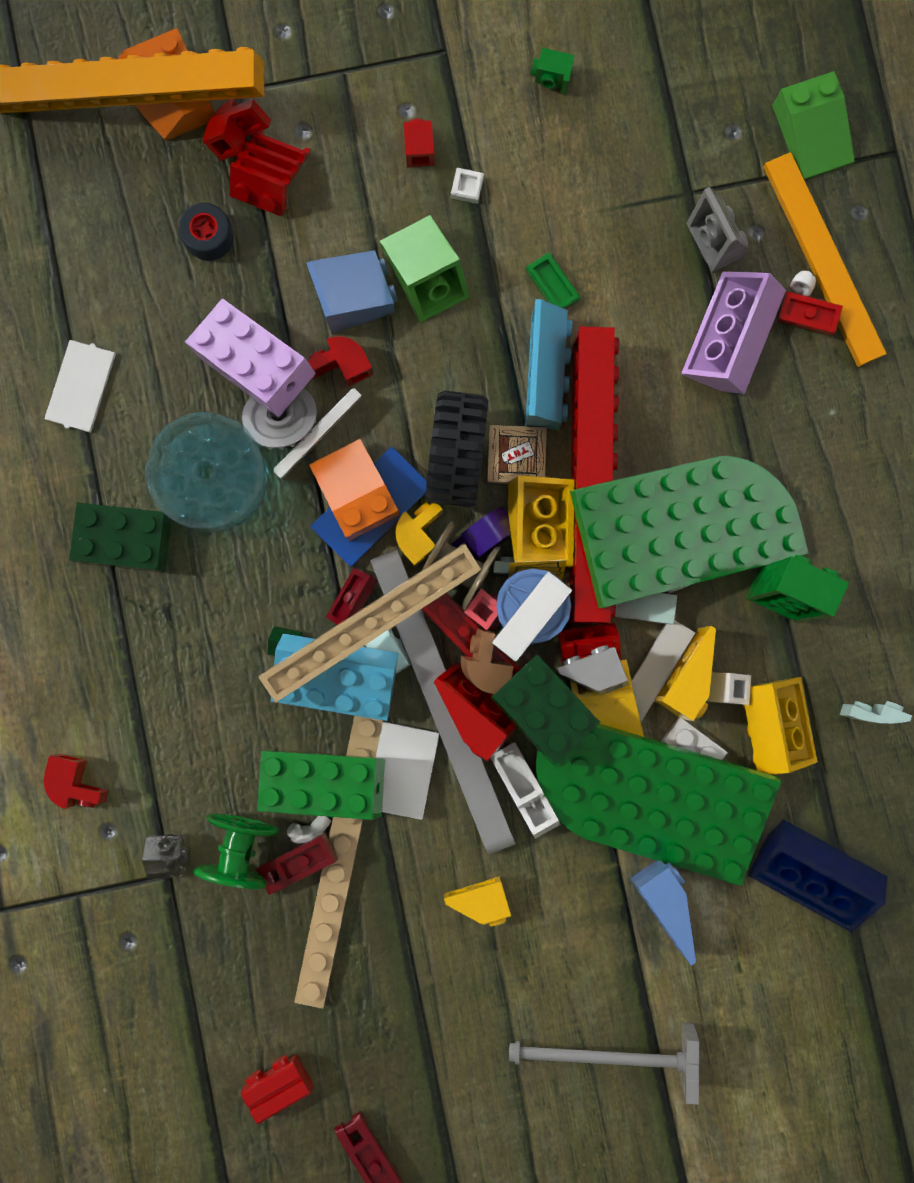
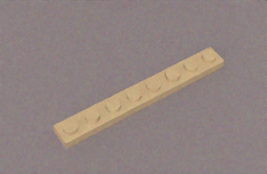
(369, 623)

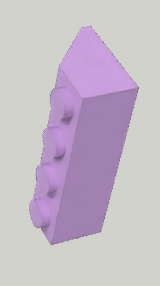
(734, 330)

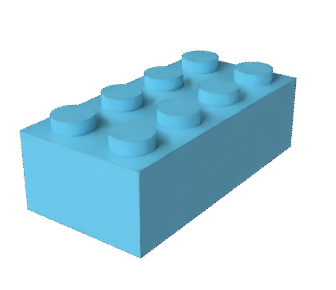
(354, 686)

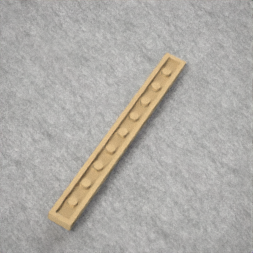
(334, 884)

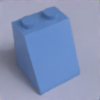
(352, 289)

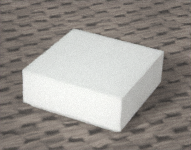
(467, 185)

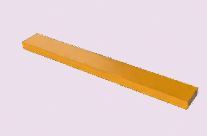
(824, 258)

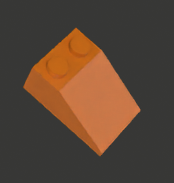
(354, 490)

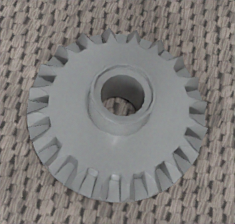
(270, 432)

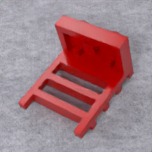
(265, 172)

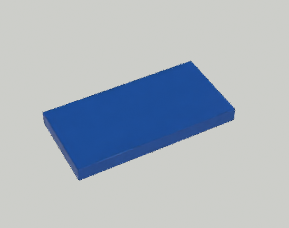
(406, 489)

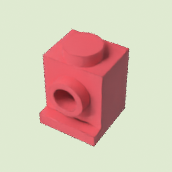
(484, 610)

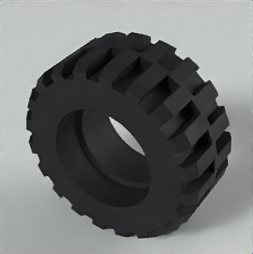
(456, 448)

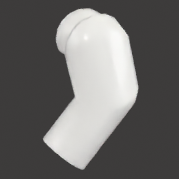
(303, 834)

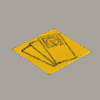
(555, 567)

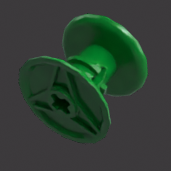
(236, 852)

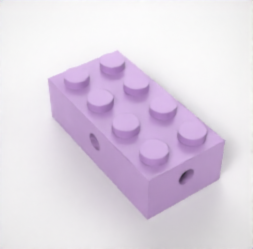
(250, 357)

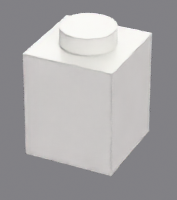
(730, 688)

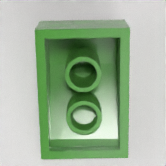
(815, 125)

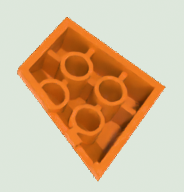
(170, 118)

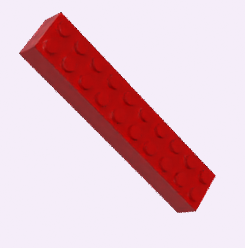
(592, 449)

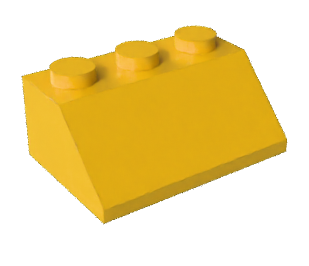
(780, 727)

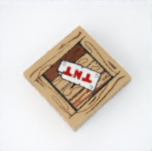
(516, 452)

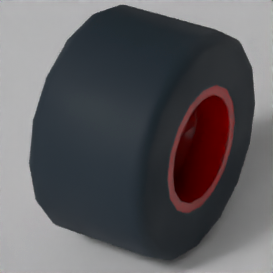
(201, 221)

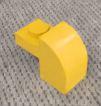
(410, 534)

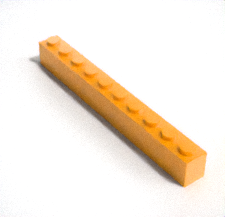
(132, 81)

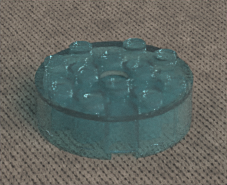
(185, 451)

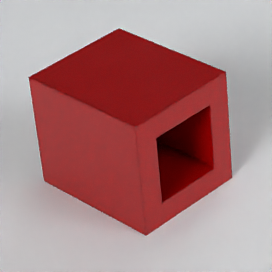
(419, 143)

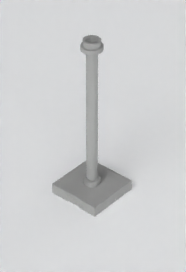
(686, 1061)

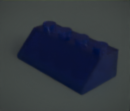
(819, 876)

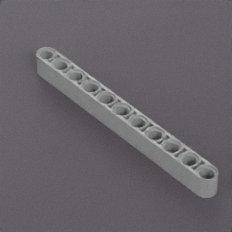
(427, 667)

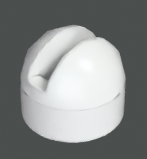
(803, 283)

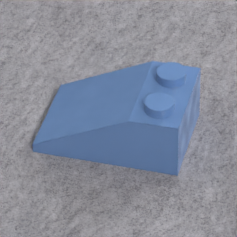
(666, 898)

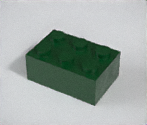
(120, 537)
(545, 710)

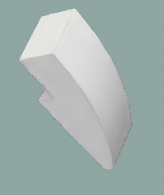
(525, 790)

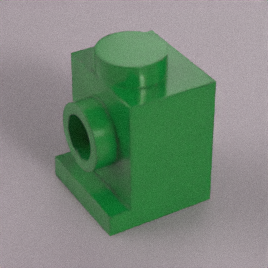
(553, 69)

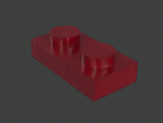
(352, 596)

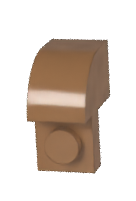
(480, 669)

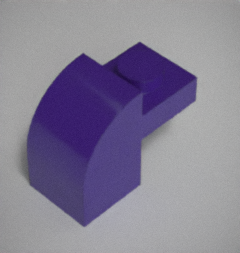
(486, 533)

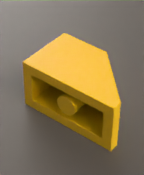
(481, 902)

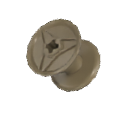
(473, 583)

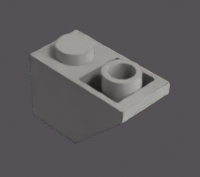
(599, 672)

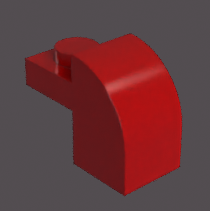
(231, 125)
(345, 355)
(64, 784)

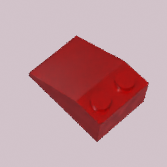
(474, 713)

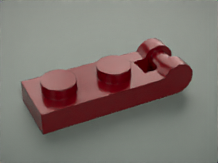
(297, 863)
(367, 1152)

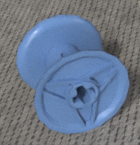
(516, 591)

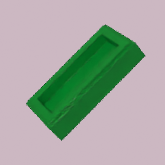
(552, 282)

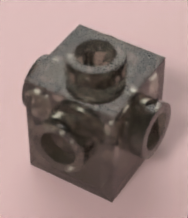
(165, 856)

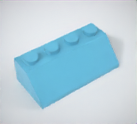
(547, 366)

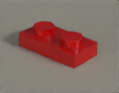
(810, 313)

